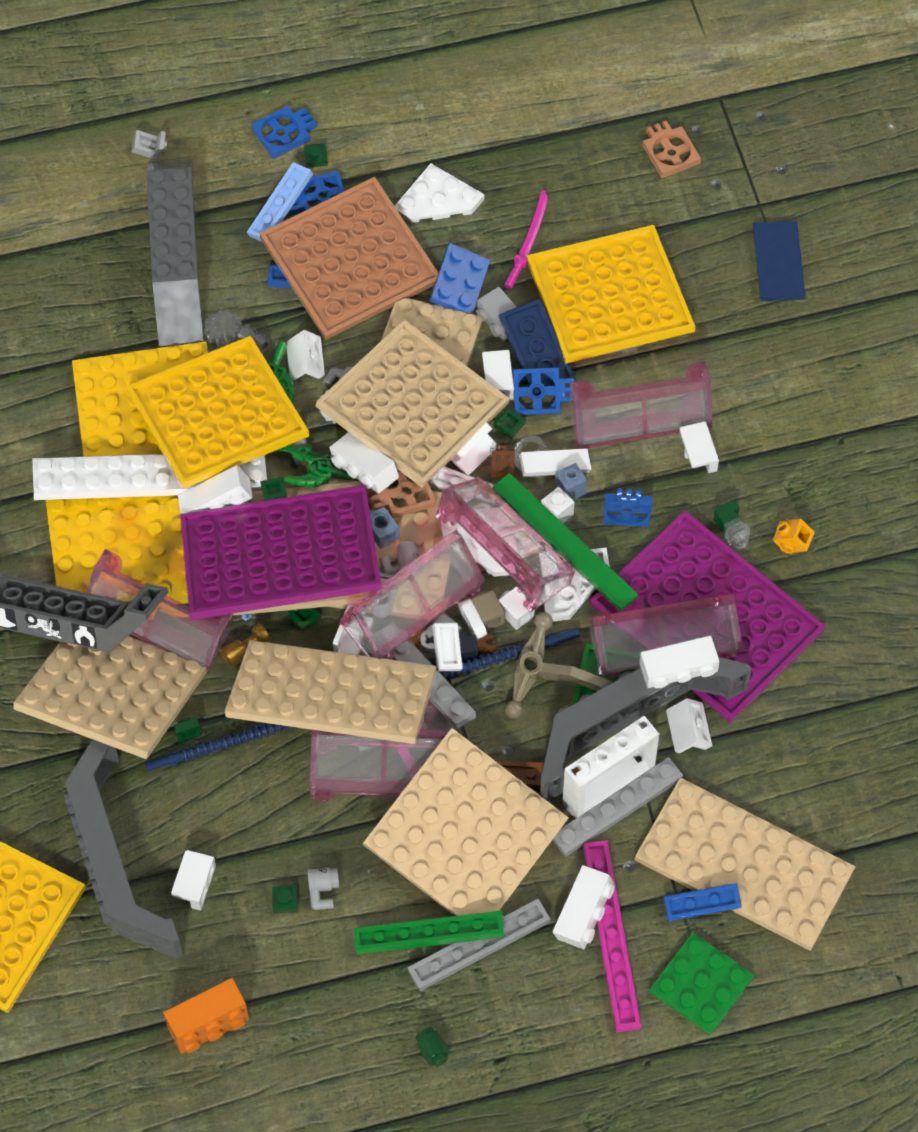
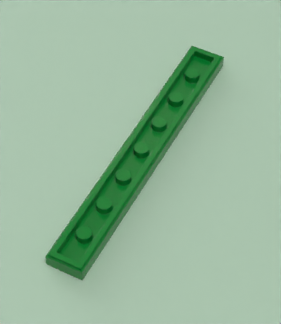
(565, 543)

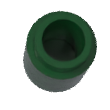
(432, 1047)

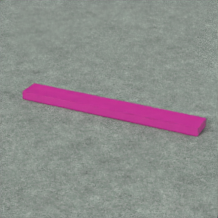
(614, 946)

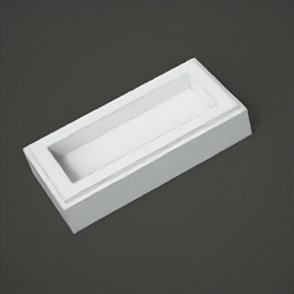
(447, 647)

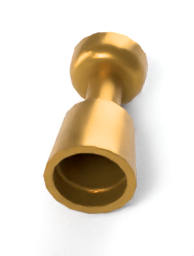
(235, 651)

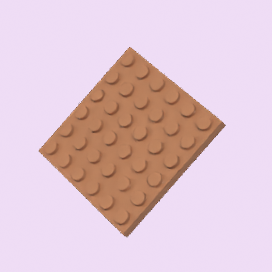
(350, 258)

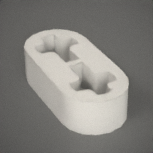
(472, 618)

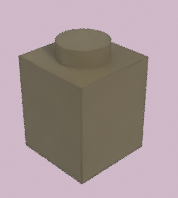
(489, 609)

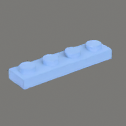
(281, 200)

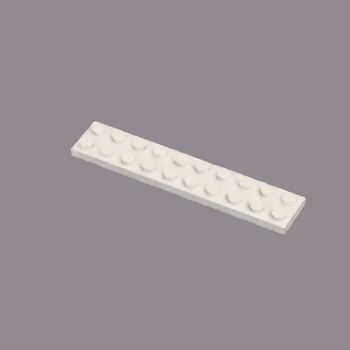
(117, 477)

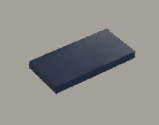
(778, 261)
(534, 341)

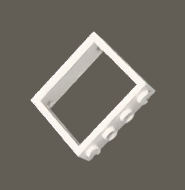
(610, 767)

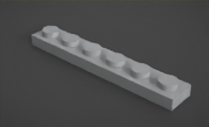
(442, 694)
(617, 807)
(460, 955)

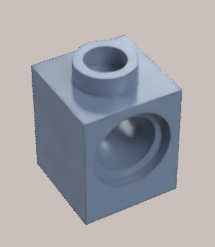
(571, 481)
(385, 535)

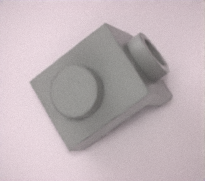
(148, 144)

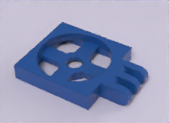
(300, 121)
(302, 201)
(558, 390)
(635, 502)

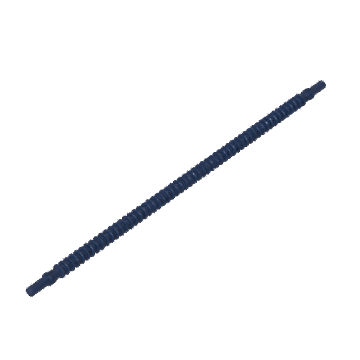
(174, 758)

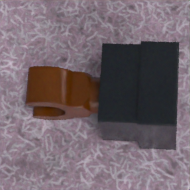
(470, 645)

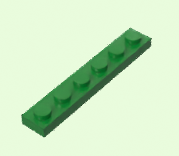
(429, 932)

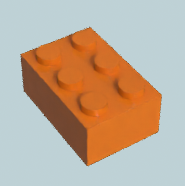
(206, 1016)

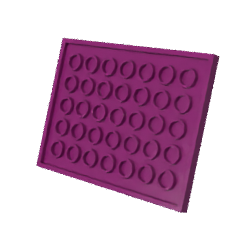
(279, 552)
(695, 564)

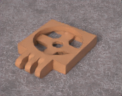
(663, 136)
(385, 497)

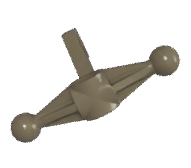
(534, 652)

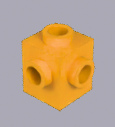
(793, 536)

